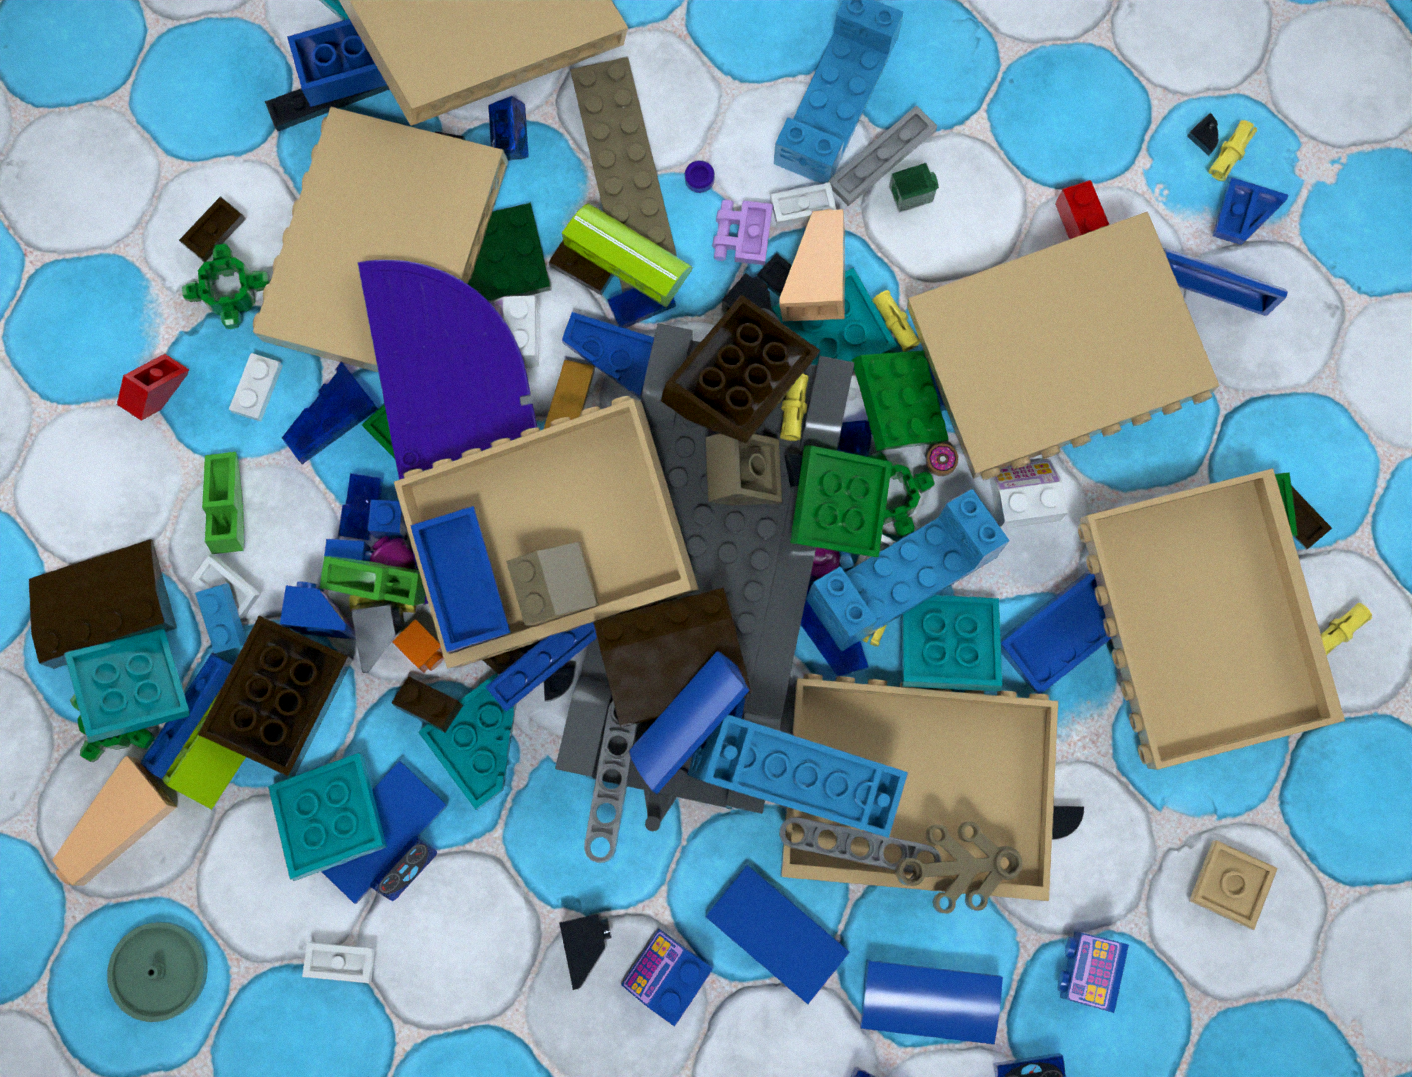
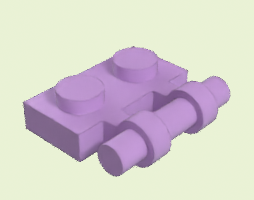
(752, 235)

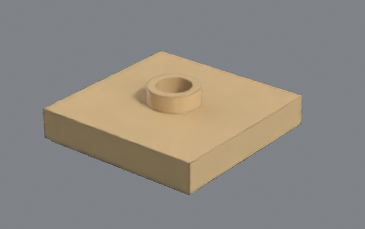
(1233, 884)

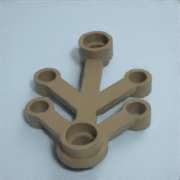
(966, 867)

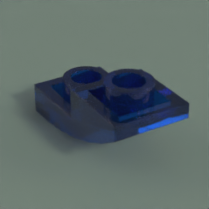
(356, 511)

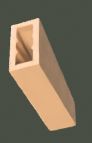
(818, 272)
(114, 821)

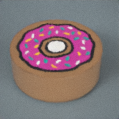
(942, 459)

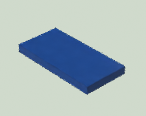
(405, 811)
(777, 934)

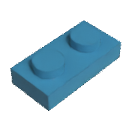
(221, 618)

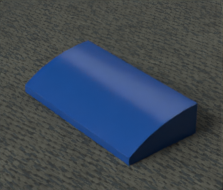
(1225, 284)
(460, 579)
(1057, 635)
(688, 721)
(931, 1002)

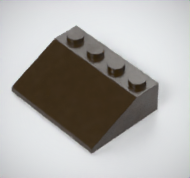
(738, 372)
(98, 602)
(661, 649)
(275, 697)

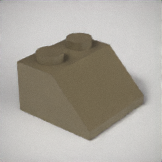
(743, 471)
(552, 583)

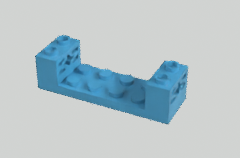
(839, 90)
(907, 572)
(800, 775)

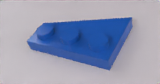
(611, 349)

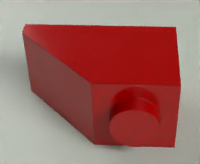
(150, 386)

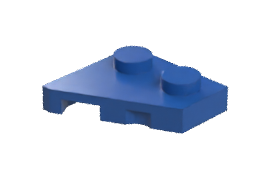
(1245, 210)

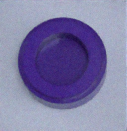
(699, 176)

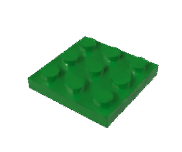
(900, 399)
(841, 501)

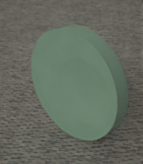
(157, 971)

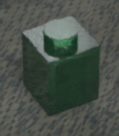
(913, 187)

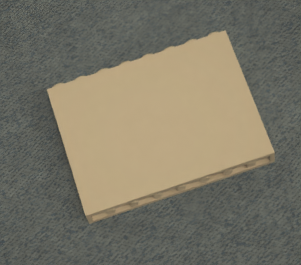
(465, 50)
(373, 197)
(1062, 346)
(560, 486)
(1210, 620)
(964, 762)

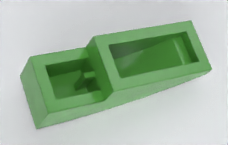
(223, 503)
(372, 580)

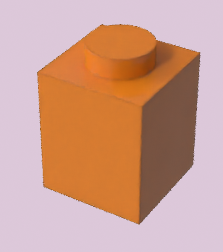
(419, 647)

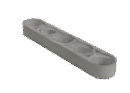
(612, 796)
(843, 844)

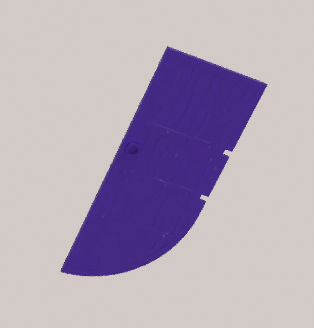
(442, 364)

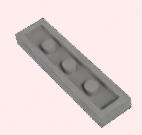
(882, 155)

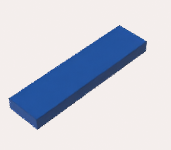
(539, 664)
(177, 732)

